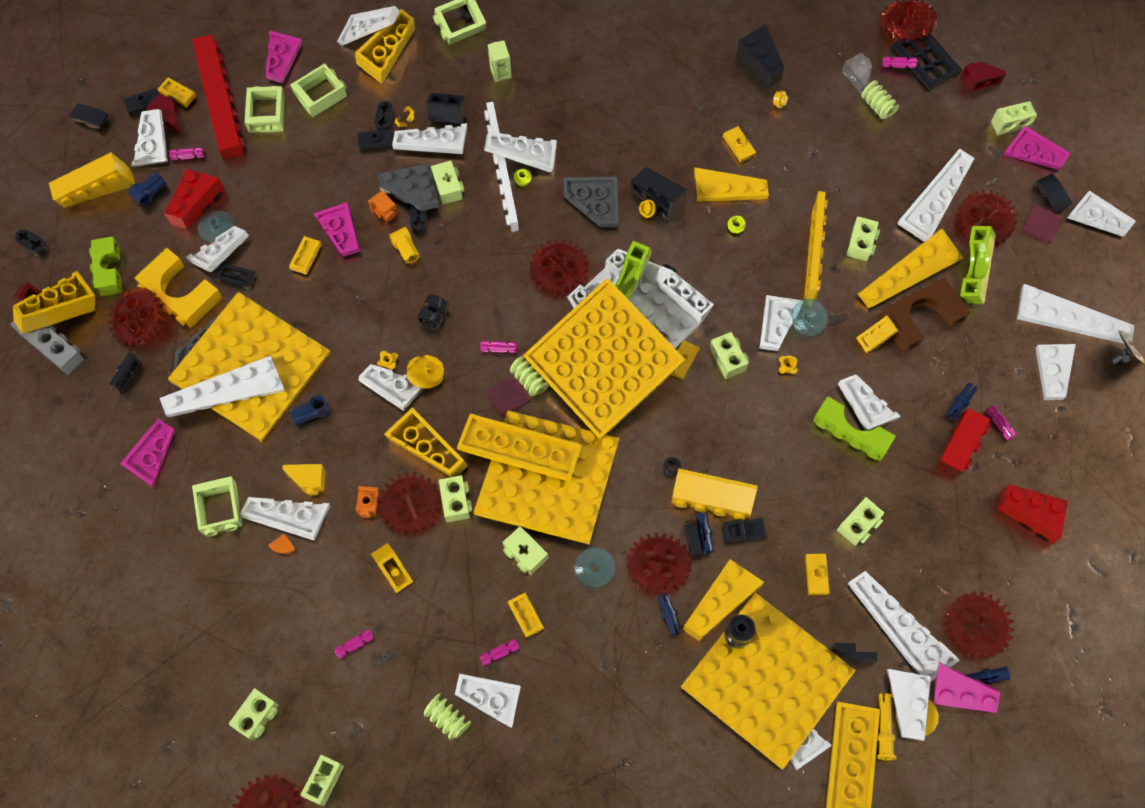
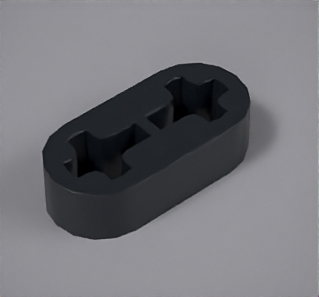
(380, 116)
(414, 217)
(33, 239)
(692, 538)

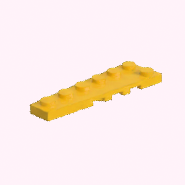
(919, 264)

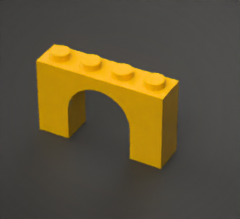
(187, 308)

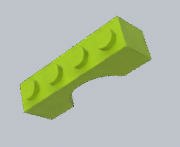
(633, 268)
(976, 281)
(873, 442)

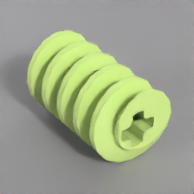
(878, 101)
(527, 377)
(446, 718)

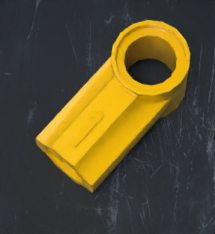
(403, 242)

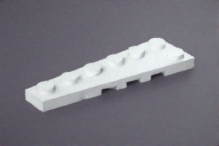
(931, 205)
(1057, 312)
(239, 384)
(905, 632)

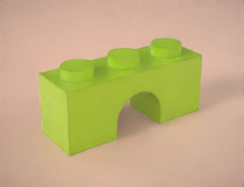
(104, 252)

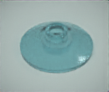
(208, 231)
(816, 314)
(595, 557)

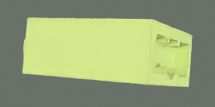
(480, 23)
(311, 80)
(265, 123)
(213, 488)

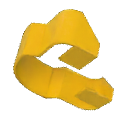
(410, 118)

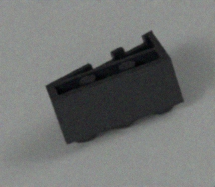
(761, 56)
(665, 193)

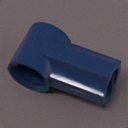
(144, 192)
(308, 410)

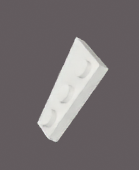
(151, 140)
(217, 252)
(776, 321)
(490, 696)
(911, 702)

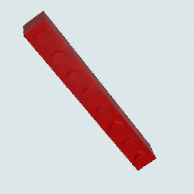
(218, 97)

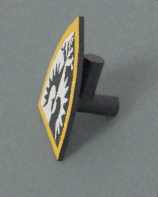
(1125, 354)

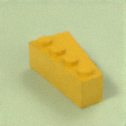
(385, 47)
(92, 181)
(55, 304)
(425, 443)
(725, 595)

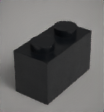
(446, 108)

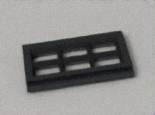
(920, 72)

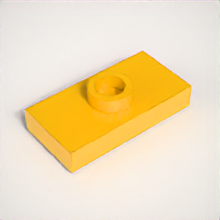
(177, 92)
(739, 144)
(305, 255)
(877, 334)
(689, 353)
(817, 574)
(525, 615)

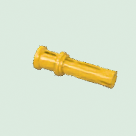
(886, 737)

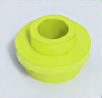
(522, 181)
(736, 220)

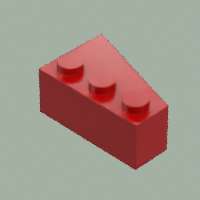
(191, 197)
(965, 440)
(1036, 510)

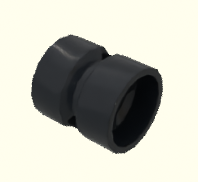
(433, 311)
(739, 631)

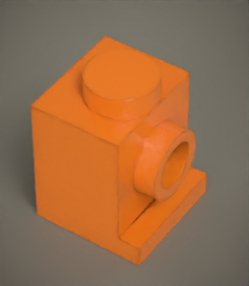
(383, 206)
(370, 509)

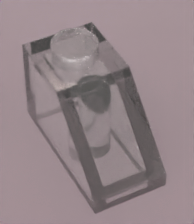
(858, 71)

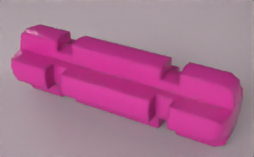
(901, 62)
(187, 153)
(498, 346)
(1001, 422)
(354, 643)
(499, 652)

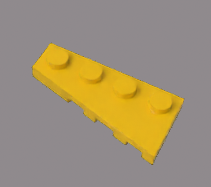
(723, 186)

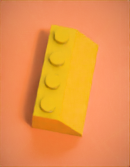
(713, 494)

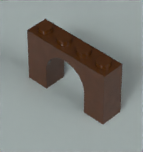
(938, 295)

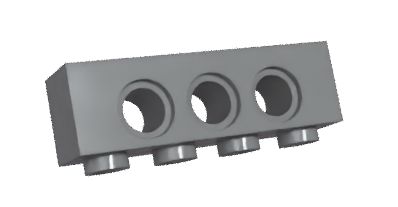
(66, 360)

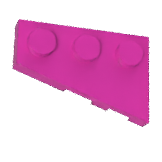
(281, 55)
(1036, 149)
(340, 228)
(149, 452)
(961, 691)

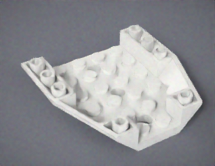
(660, 297)

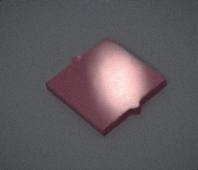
(1043, 224)
(508, 395)

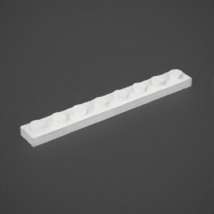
(502, 173)

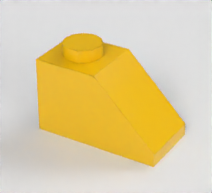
(307, 477)
(392, 567)

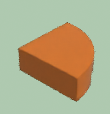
(282, 545)

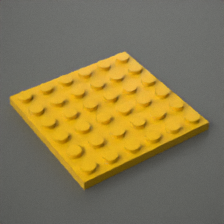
(240, 337)
(604, 358)
(545, 501)
(773, 685)

